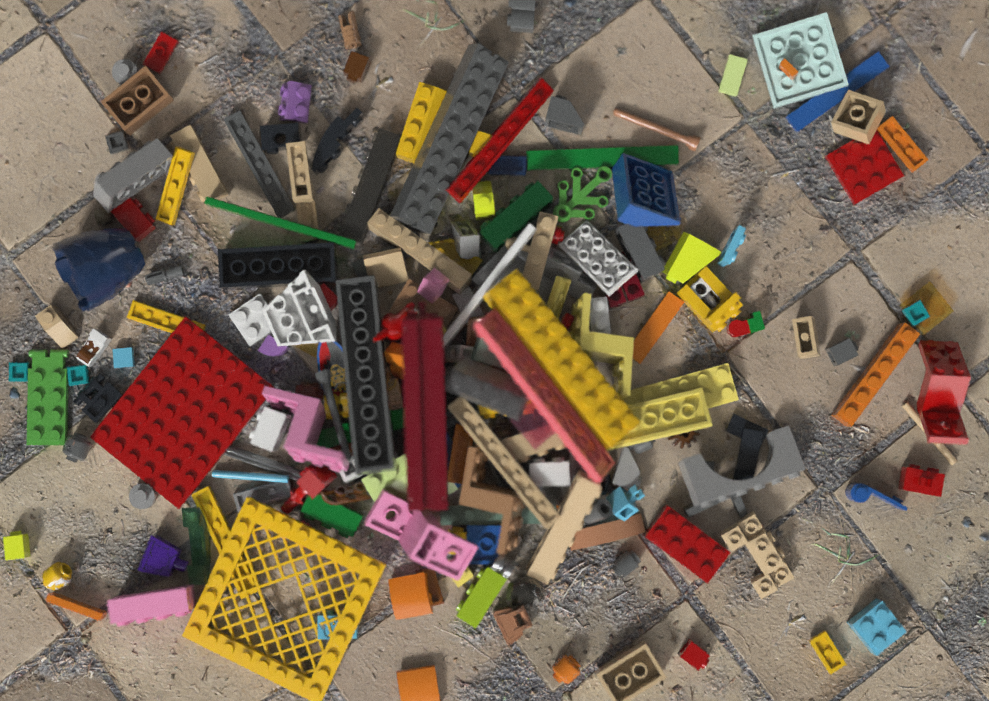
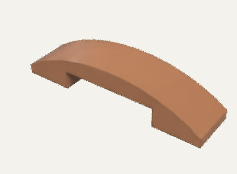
(608, 532)

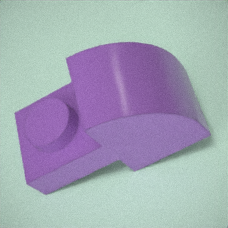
(270, 347)

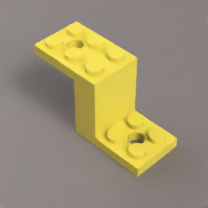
(603, 347)

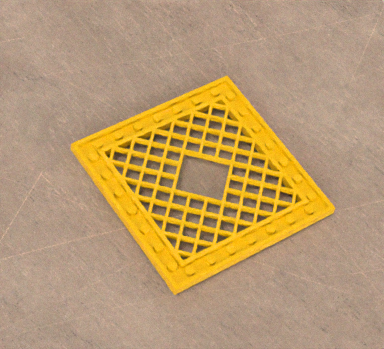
(229, 647)

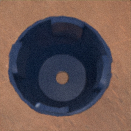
(98, 264)

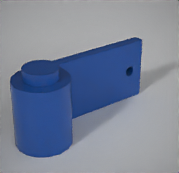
(860, 493)

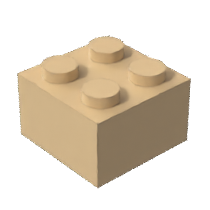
(858, 116)

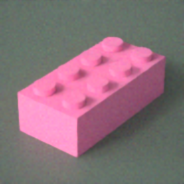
(151, 604)

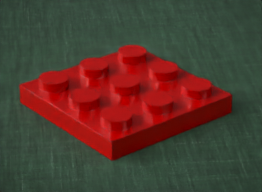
(864, 167)

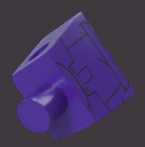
(162, 558)

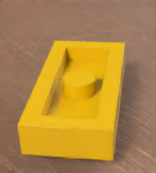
(827, 652)

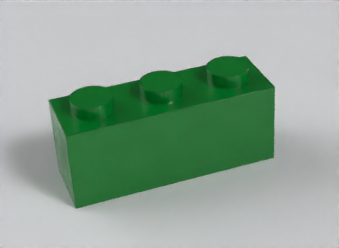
(332, 516)

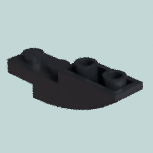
(329, 145)

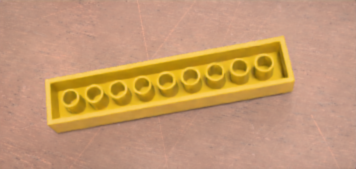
(562, 359)

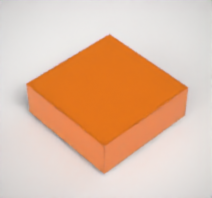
(788, 69)

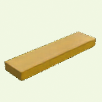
(175, 185)
(156, 317)

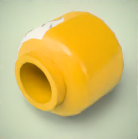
(57, 576)

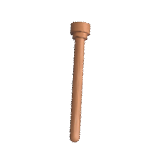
(691, 141)

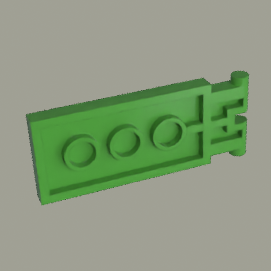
(47, 398)

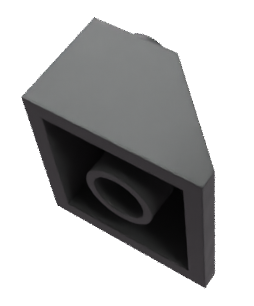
(563, 116)

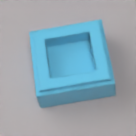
(123, 357)

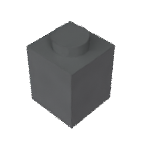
(842, 351)

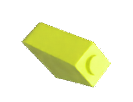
(483, 201)
(688, 258)

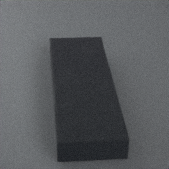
(747, 454)

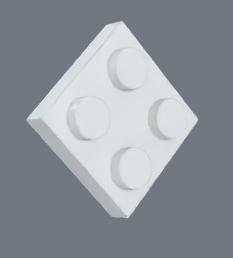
(251, 320)

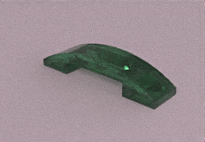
(199, 545)

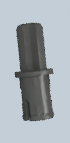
(164, 274)

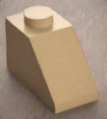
(56, 326)

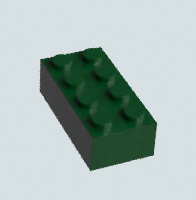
(516, 216)

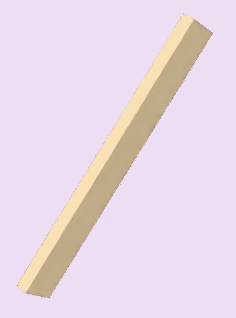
(504, 462)

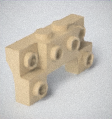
(761, 546)

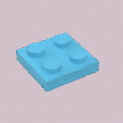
(735, 240)

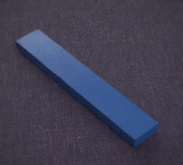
(822, 103)

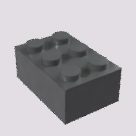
(640, 250)

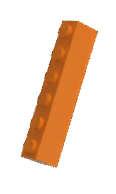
(875, 374)

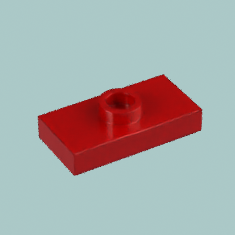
(160, 53)

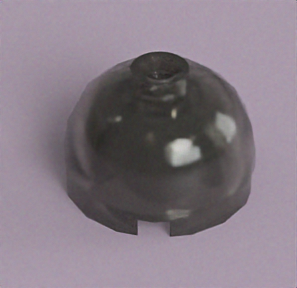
(524, 590)

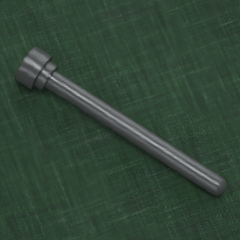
(324, 379)

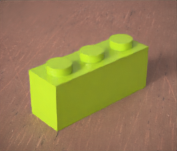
(480, 596)

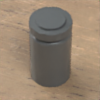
(601, 510)

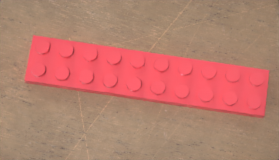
(545, 395)

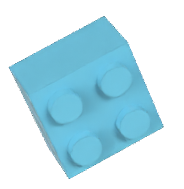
(876, 626)

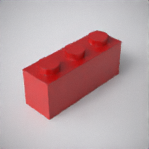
(134, 219)

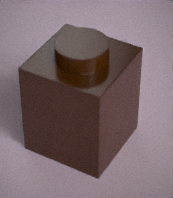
(356, 67)

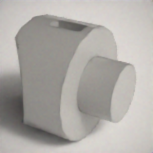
(124, 70)
(142, 496)

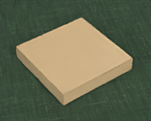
(386, 267)

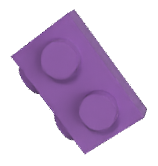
(294, 102)

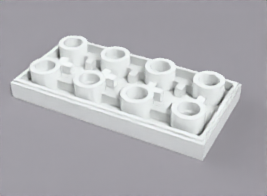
(598, 258)

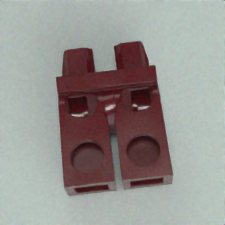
(632, 291)

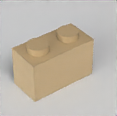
(806, 337)

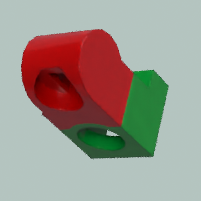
(739, 328)

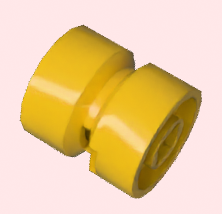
(342, 399)

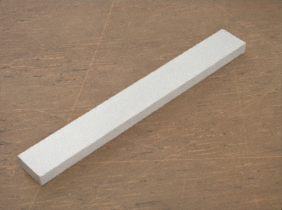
(488, 284)

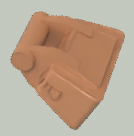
(509, 624)

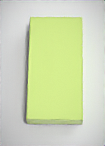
(732, 75)

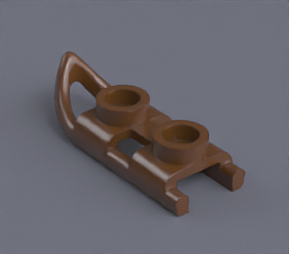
(342, 493)

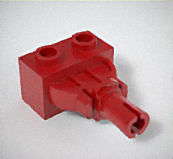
(311, 483)

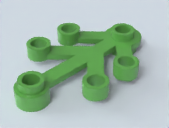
(579, 197)

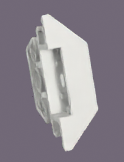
(301, 314)

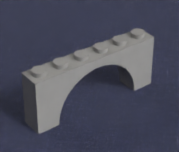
(708, 486)

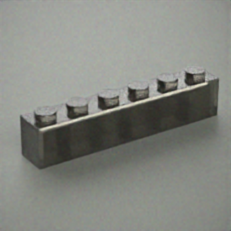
(371, 185)

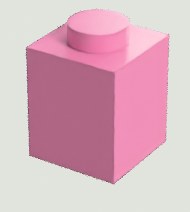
(433, 285)

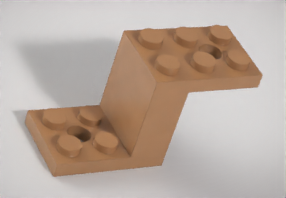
(492, 499)

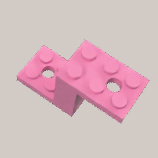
(305, 429)
(421, 535)

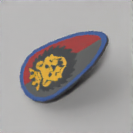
(331, 357)

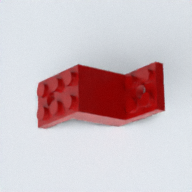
(943, 392)

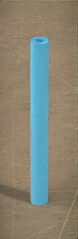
(250, 476)

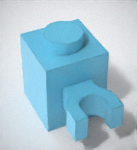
(623, 501)

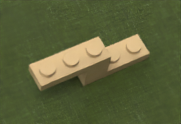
(302, 187)

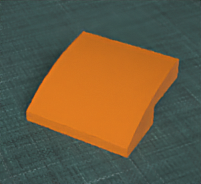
(410, 596)
(418, 684)

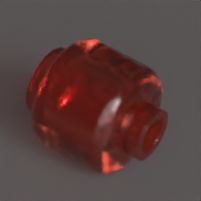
(309, 389)

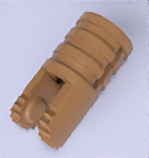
(350, 32)

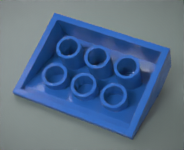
(644, 193)

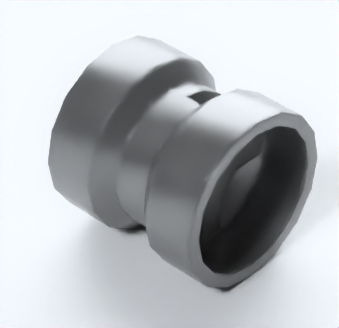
(503, 565)

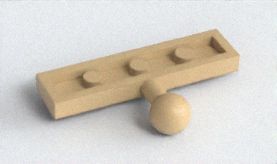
(538, 250)

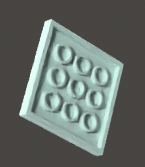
(807, 47)

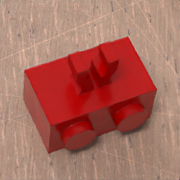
(921, 481)

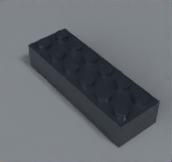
(276, 265)

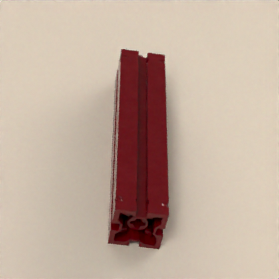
(425, 410)

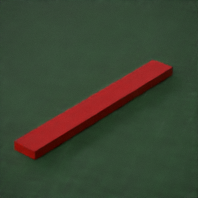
(499, 140)

